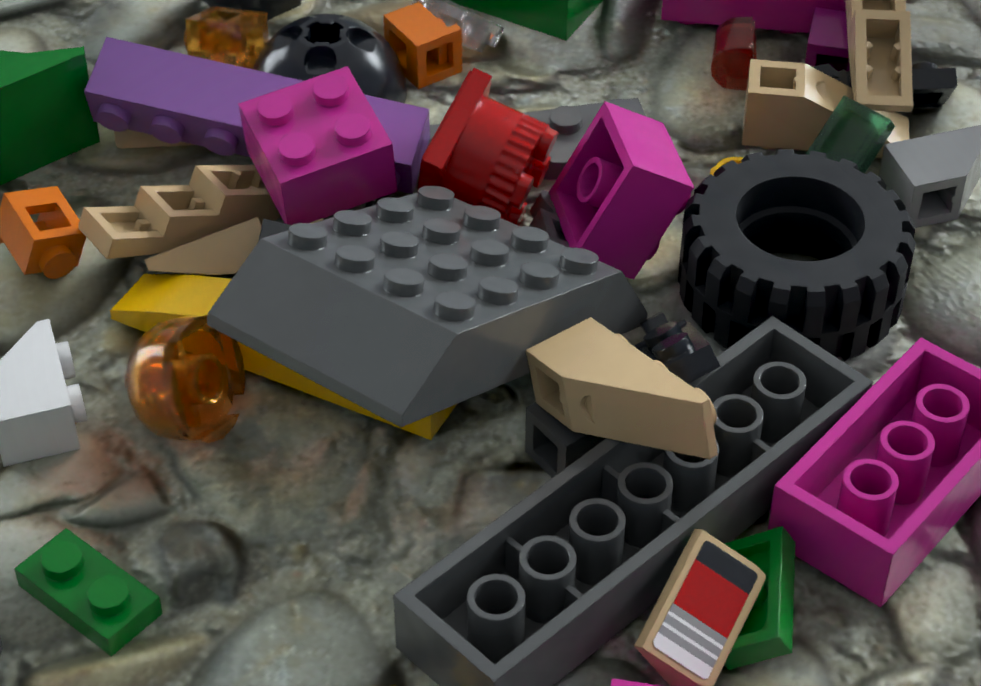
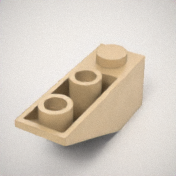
(792, 104)
(618, 393)

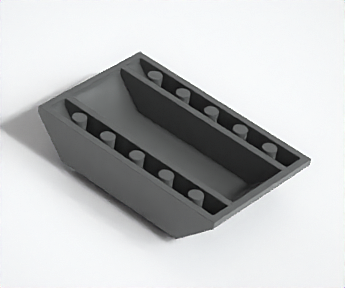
(416, 301)

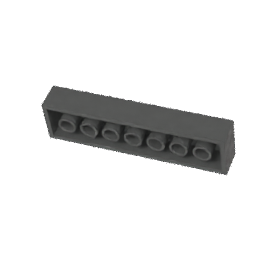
(607, 530)

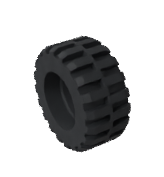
(804, 209)

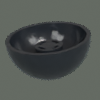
(331, 42)

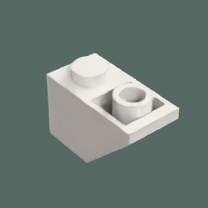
(35, 403)

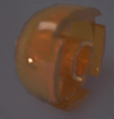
(185, 380)

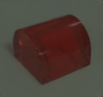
(732, 52)

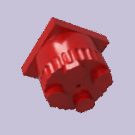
(487, 151)

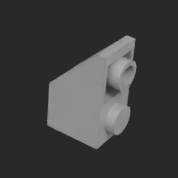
(934, 173)

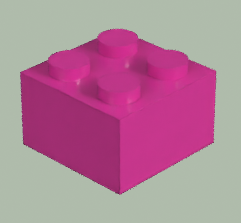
(318, 147)
(621, 188)

